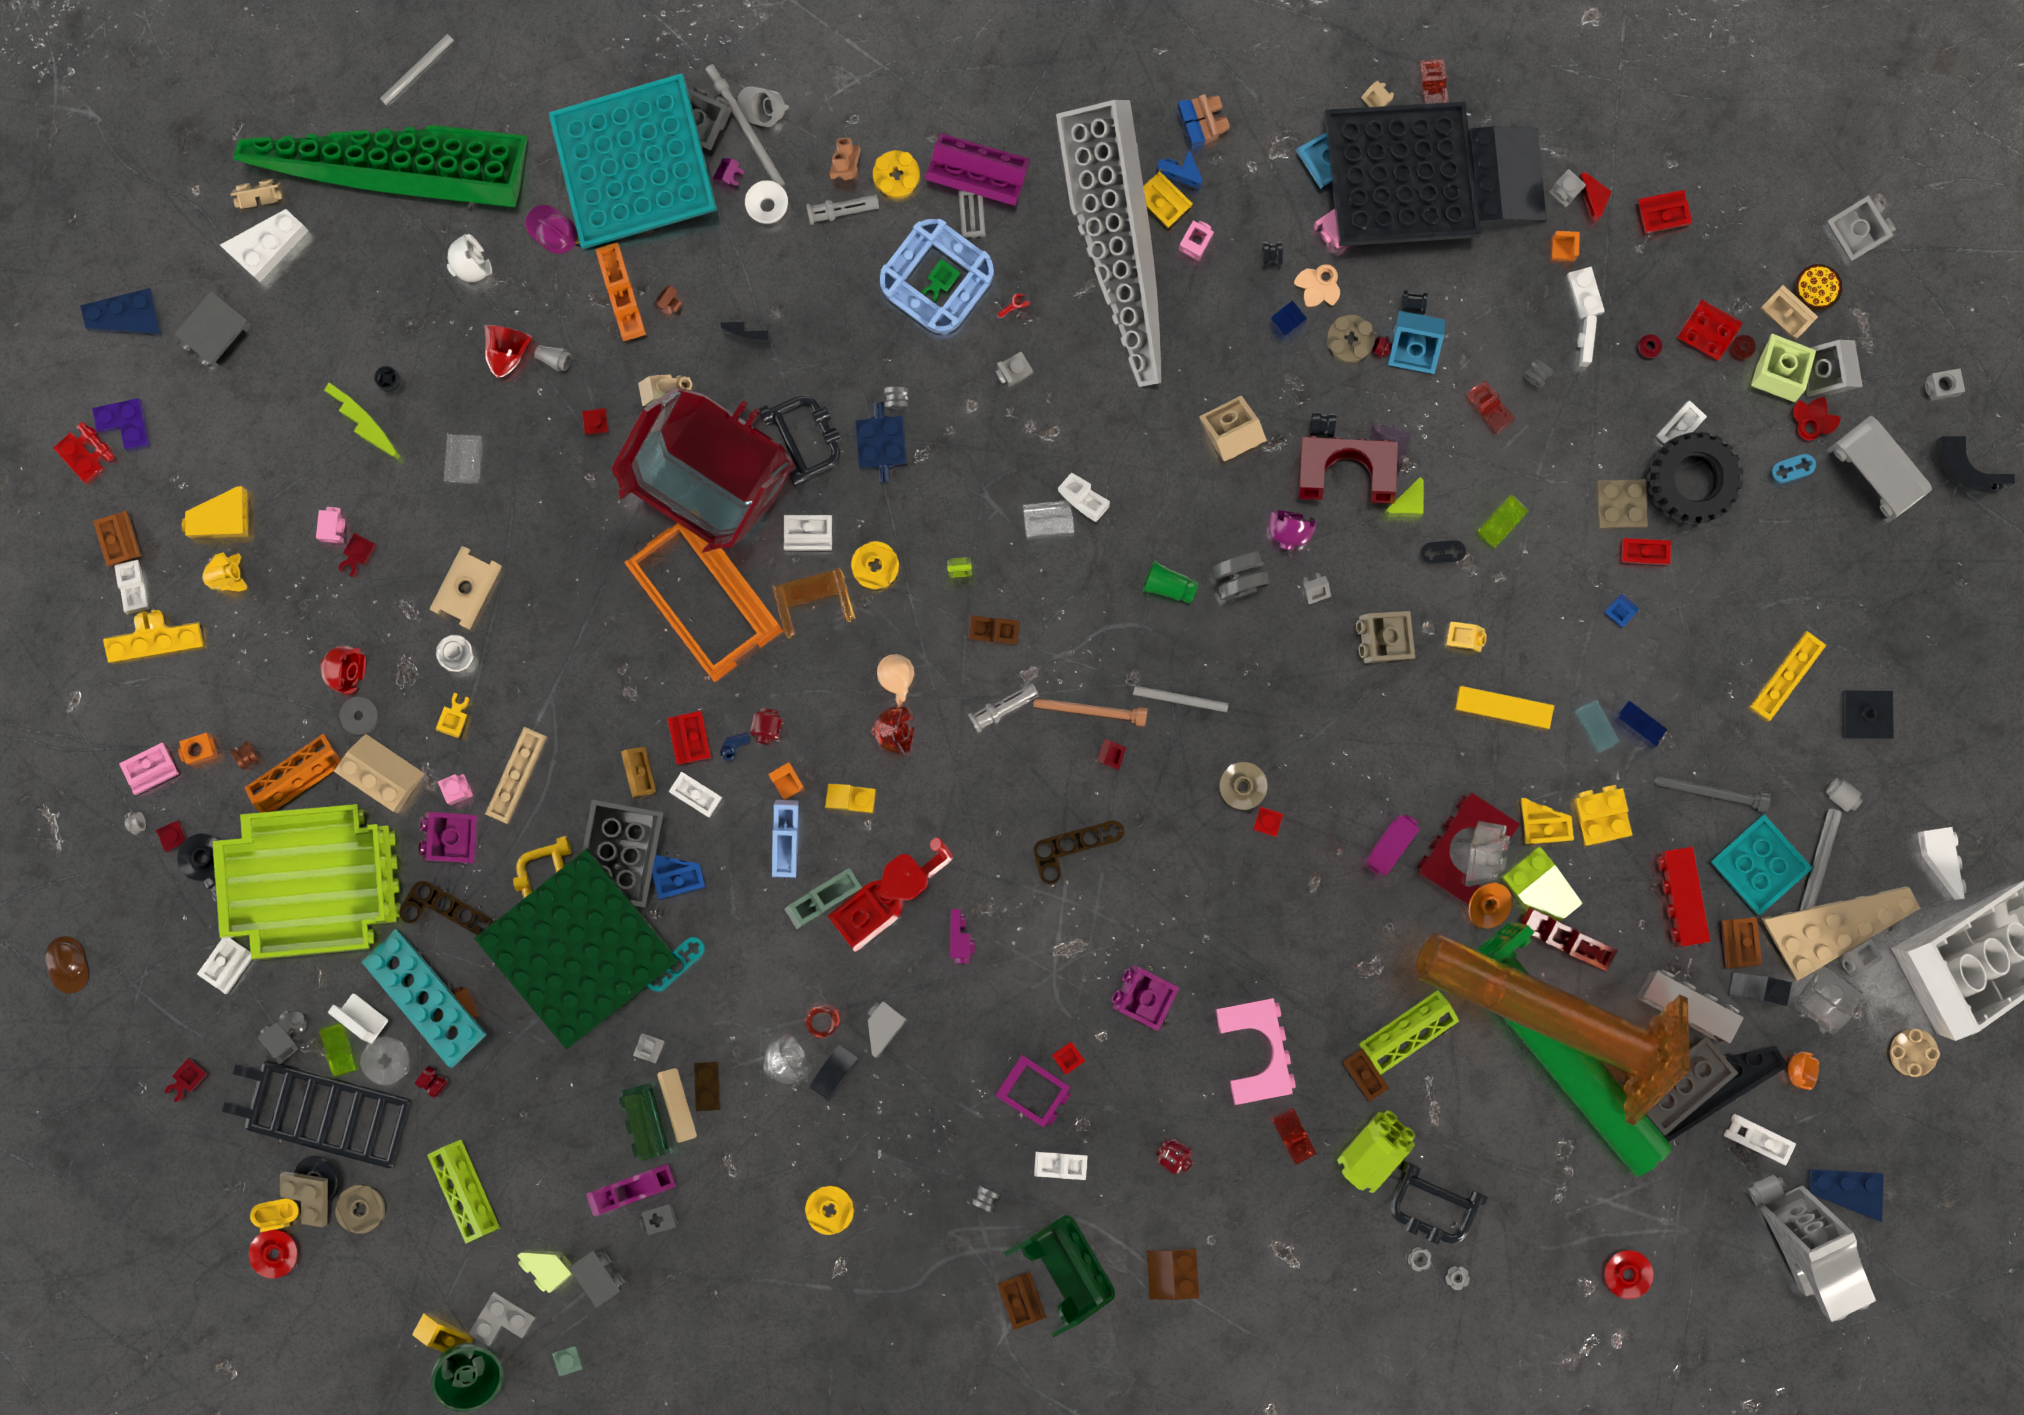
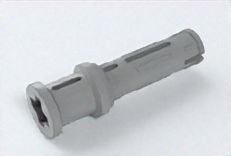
(871, 203)
(992, 713)

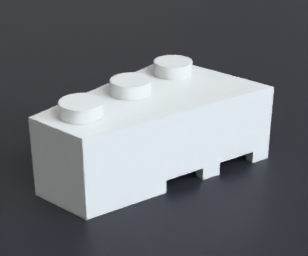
(265, 243)

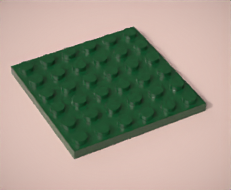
(576, 948)

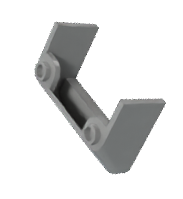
(1883, 466)

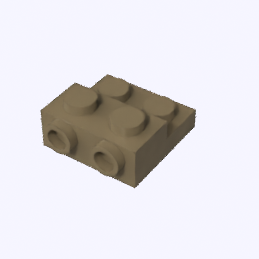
(1386, 637)

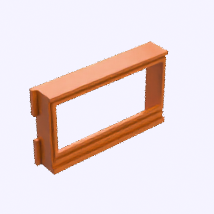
(732, 583)

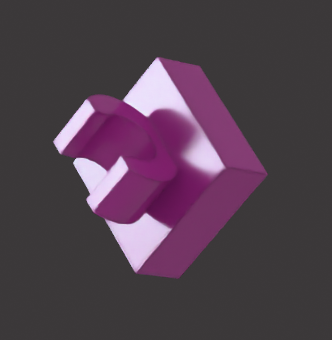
(726, 170)

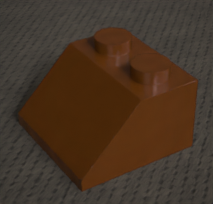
(1173, 1274)

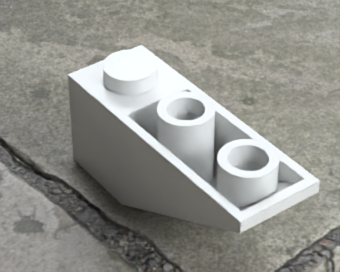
(1940, 853)

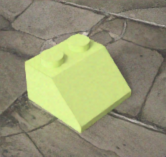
(1784, 368)

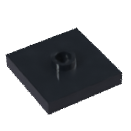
(1868, 714)

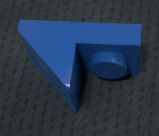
(1186, 174)

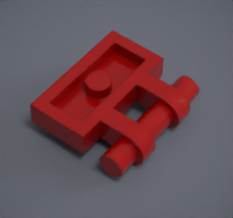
(78, 457)

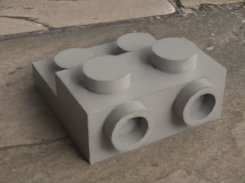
(1862, 227)

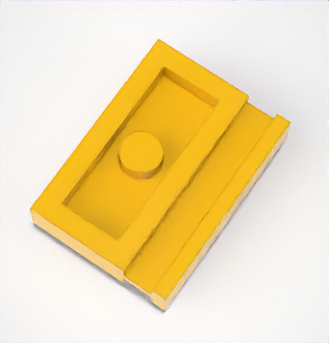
(1165, 200)

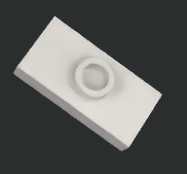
(1586, 340)

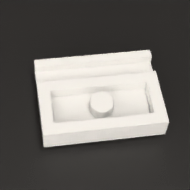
(807, 532)
(225, 964)

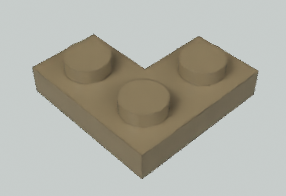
(311, 1192)

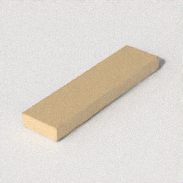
(515, 775)

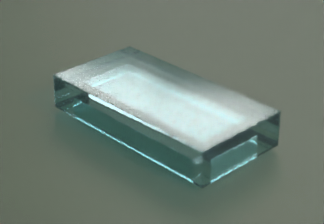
(1597, 726)

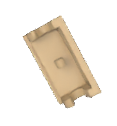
(1789, 312)

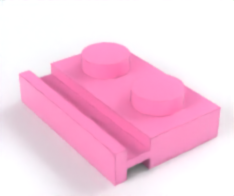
(149, 768)

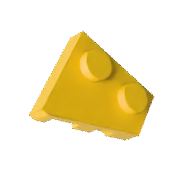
(1544, 824)

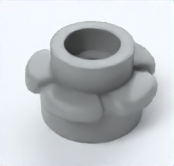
(135, 822)
(1424, 1254)
(1451, 1277)

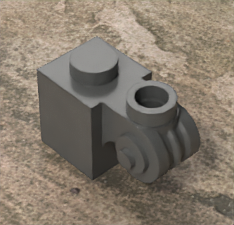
(277, 1036)

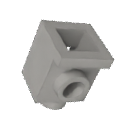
(1567, 188)

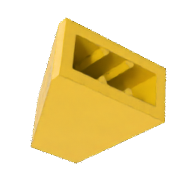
(219, 516)

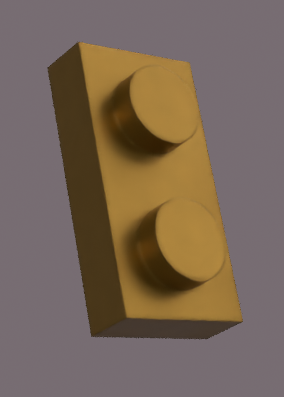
(638, 772)

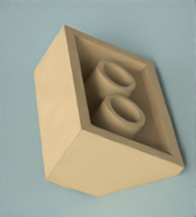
(379, 773)

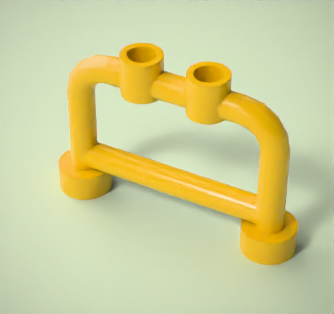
(557, 850)

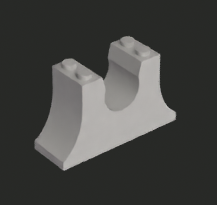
(1819, 1253)

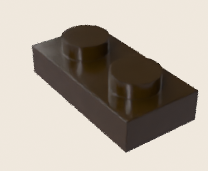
(707, 1086)

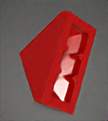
(1595, 195)

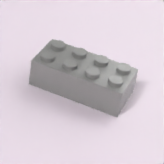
(1704, 1012)

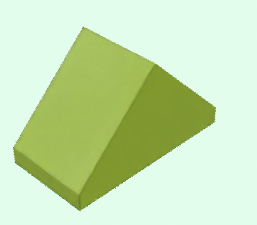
(1409, 503)

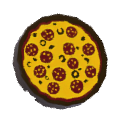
(1818, 287)

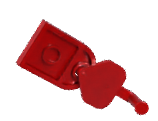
(867, 914)

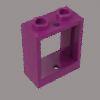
(1392, 845)
(1061, 1098)

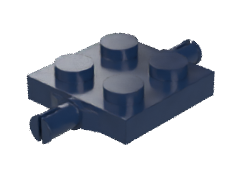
(881, 442)

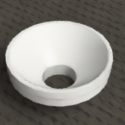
(766, 190)

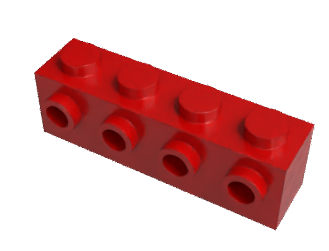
(1684, 896)

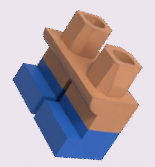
(1199, 120)

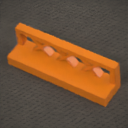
(295, 778)

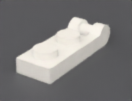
(1760, 1140)

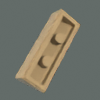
(677, 1105)

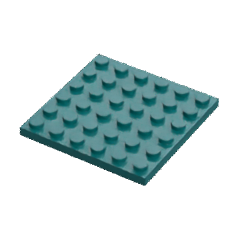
(632, 161)

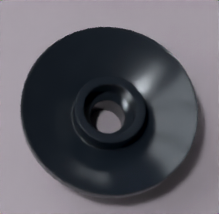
(190, 854)
(317, 1166)

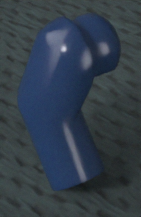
(732, 743)

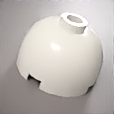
(467, 261)

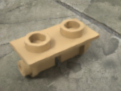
(247, 194)

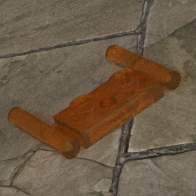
(809, 590)

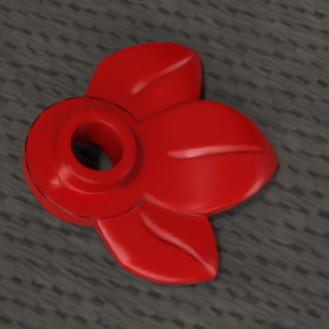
(1816, 416)

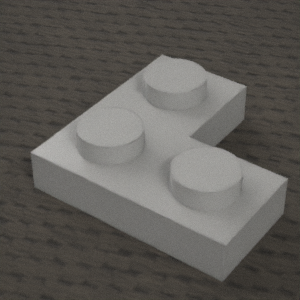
(499, 1313)

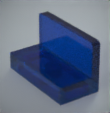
(1640, 725)

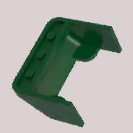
(1072, 1269)

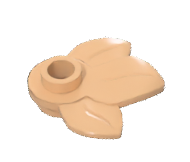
(1316, 288)

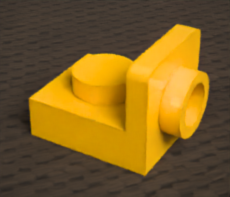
(1466, 636)

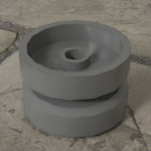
(1242, 580)

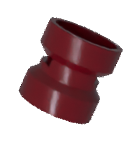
(426, 1079)

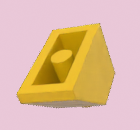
(439, 1334)

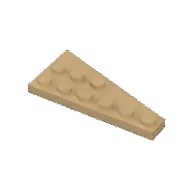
(1829, 930)

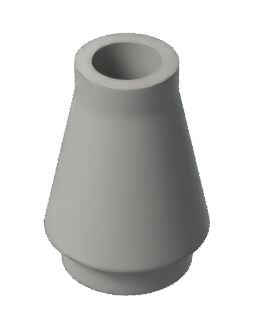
(554, 357)

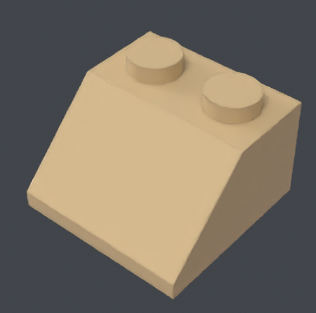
(1233, 428)

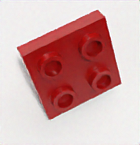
(1710, 329)

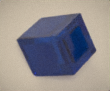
(1289, 319)

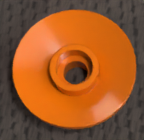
(1495, 910)

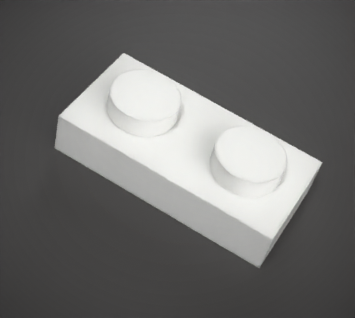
(1585, 292)
(1683, 422)
(695, 794)

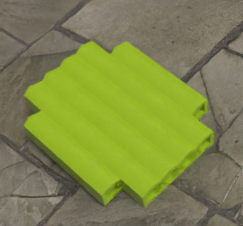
(306, 881)

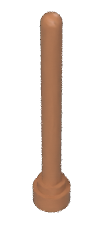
(1136, 716)

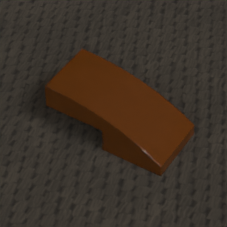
(993, 630)

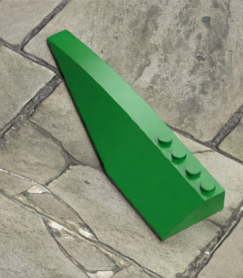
(413, 162)

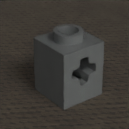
(669, 1219)

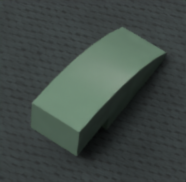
(823, 898)

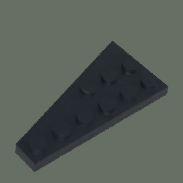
(1752, 1069)

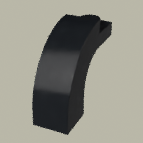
(1960, 472)

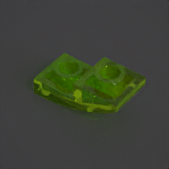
(1503, 520)
(338, 1049)

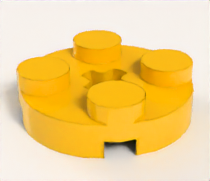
(888, 185)
(887, 559)
(842, 1204)

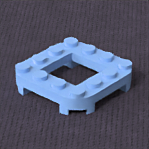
(957, 248)

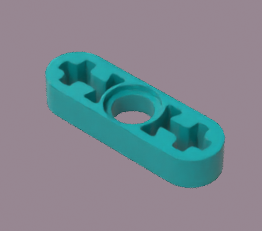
(694, 957)

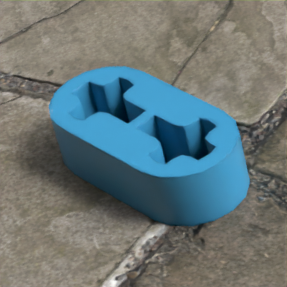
(1794, 474)

